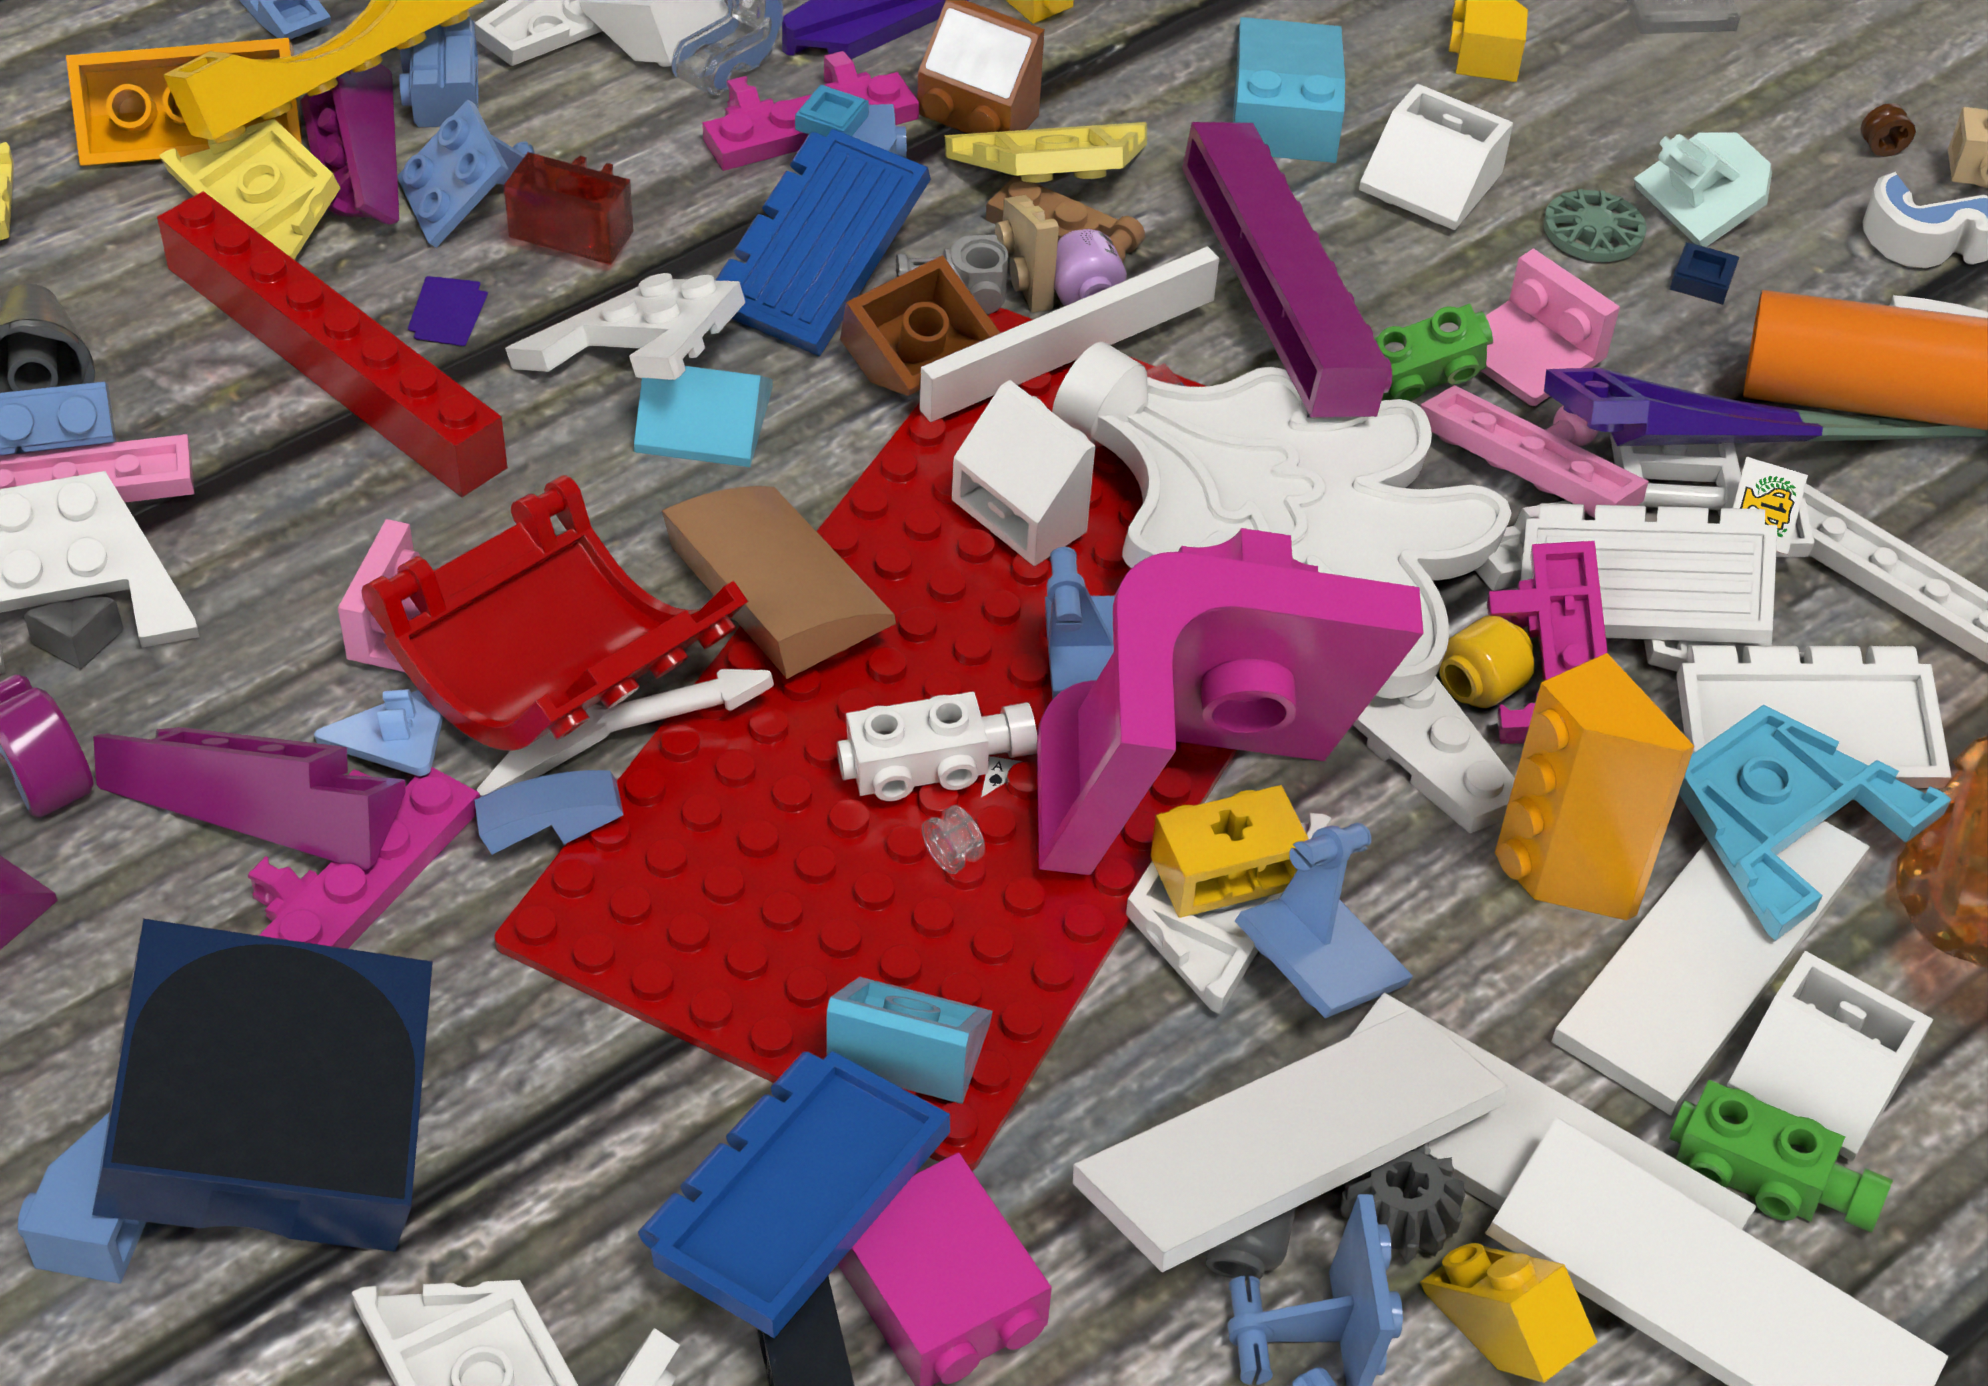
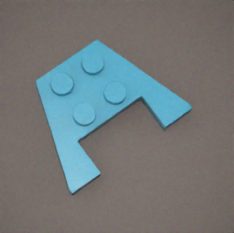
(1773, 784)

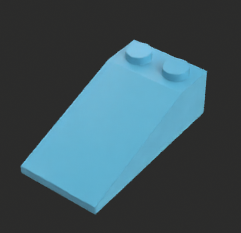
(1291, 86)

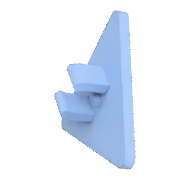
(393, 734)

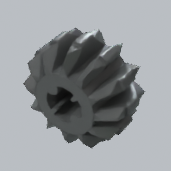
(1413, 1199)

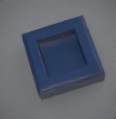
(1704, 273)

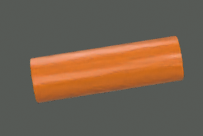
(1869, 359)

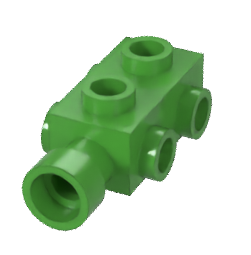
(1435, 355)
(1774, 1158)

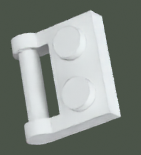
(1684, 463)

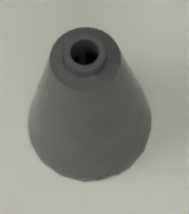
(39, 342)

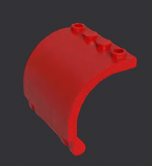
(535, 626)

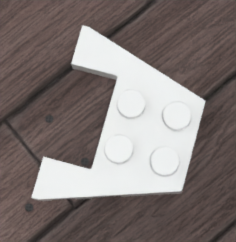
(658, 316)
(81, 542)

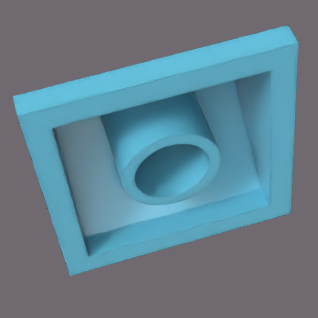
(703, 416)
(908, 1036)

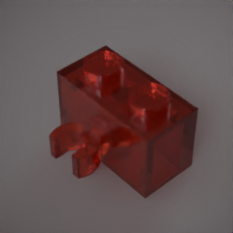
(569, 207)

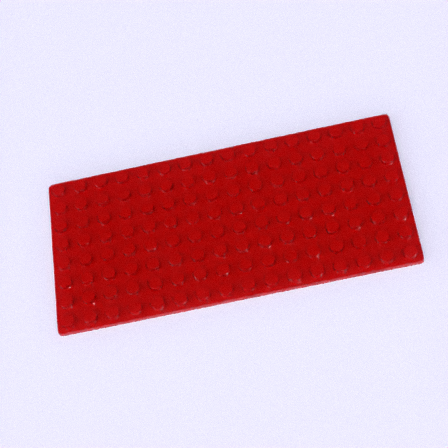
(768, 883)

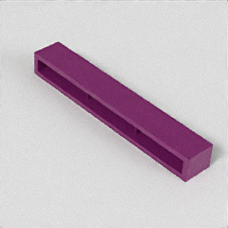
(1286, 272)

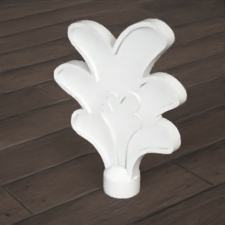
(1260, 463)

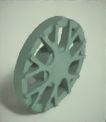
(1594, 225)

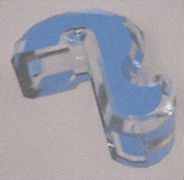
(732, 43)

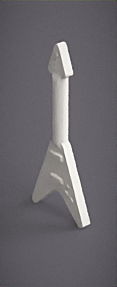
(731, 689)

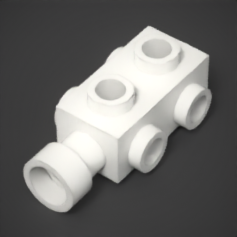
(930, 743)

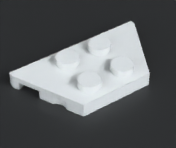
(1205, 946)
(462, 1336)

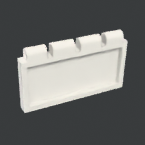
(1674, 573)
(1872, 708)

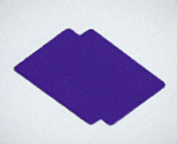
(447, 310)

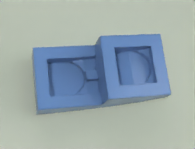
(288, 17)
(566, 800)

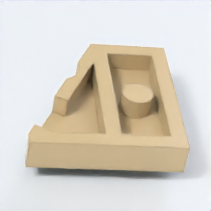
(1031, 250)

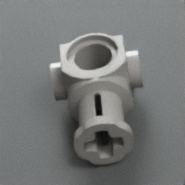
(979, 264)

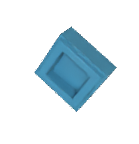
(831, 109)

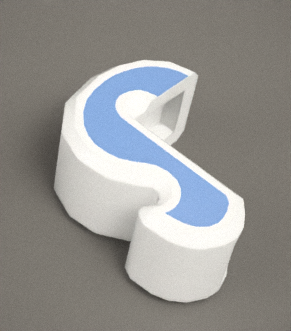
(1925, 233)

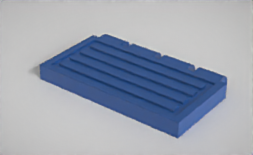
(823, 237)
(793, 1188)

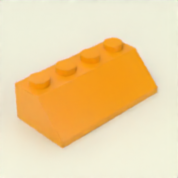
(128, 110)
(1592, 792)

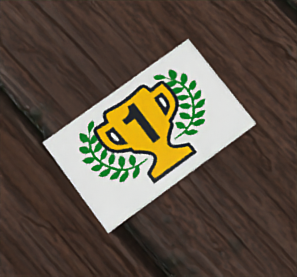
(1777, 492)

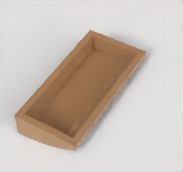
(797, 587)

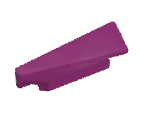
(355, 139)
(256, 787)

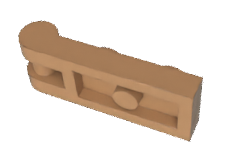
(1070, 214)

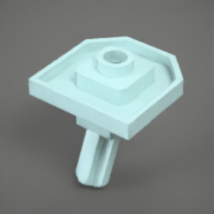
(1707, 183)

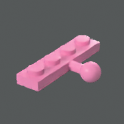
(1545, 457)
(136, 467)

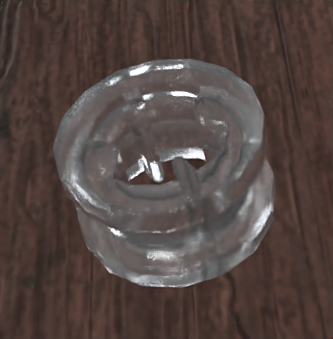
(953, 839)

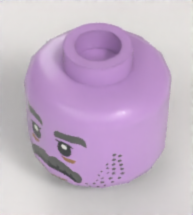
(1086, 265)

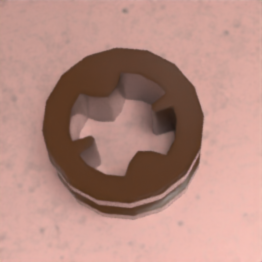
(1887, 130)

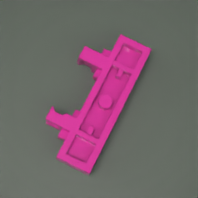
(766, 130)
(1559, 607)
(344, 898)

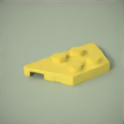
(1042, 152)
(263, 181)

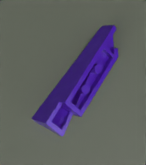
(854, 24)

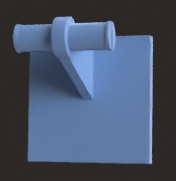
(457, 171)
(1076, 625)
(1316, 935)
(1359, 1316)

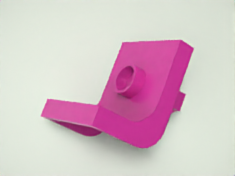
(1217, 653)

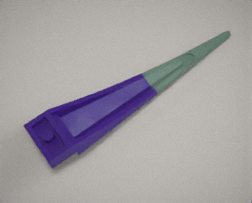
(1659, 414)

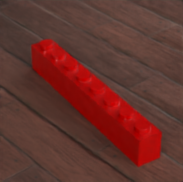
(334, 344)

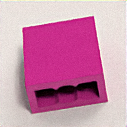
(947, 1276)

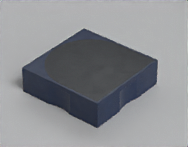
(267, 1087)

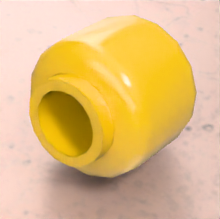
(1487, 662)

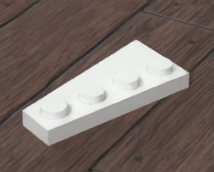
(532, 28)
(1442, 754)

